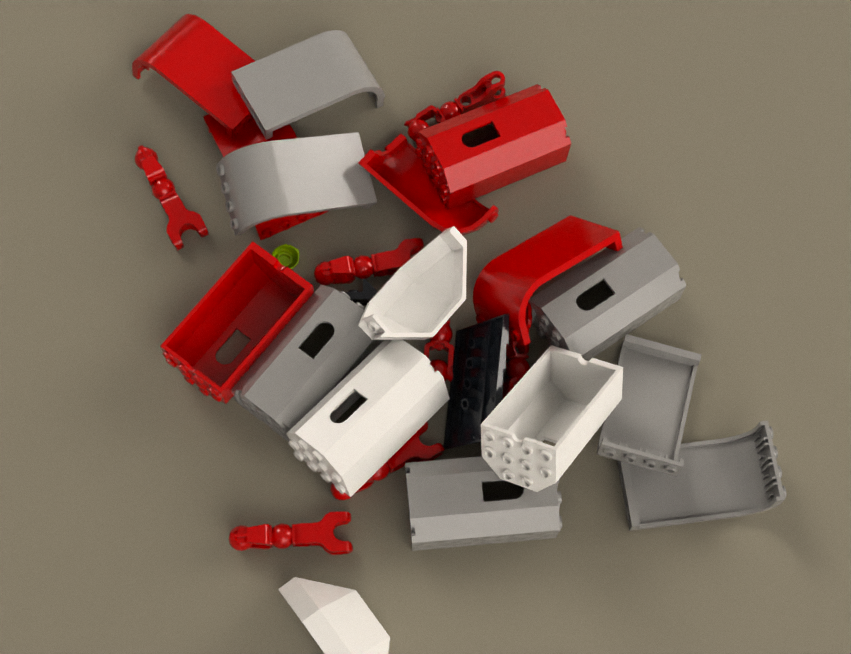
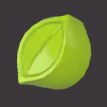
(287, 255)

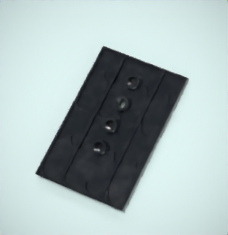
(476, 380)

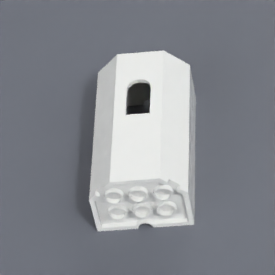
(400, 398)
(556, 402)

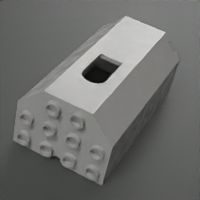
(643, 285)
(288, 381)
(450, 507)

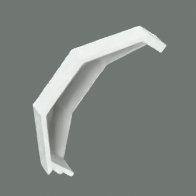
(420, 292)
(336, 617)

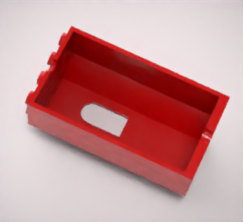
(528, 142)
(251, 297)

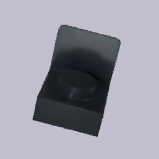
(362, 297)

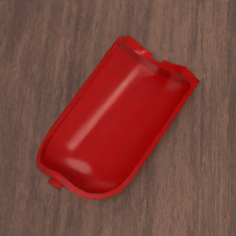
(405, 177)

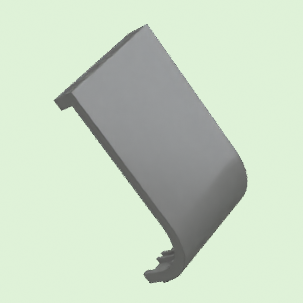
(304, 80)
(294, 178)
(653, 407)
(716, 482)

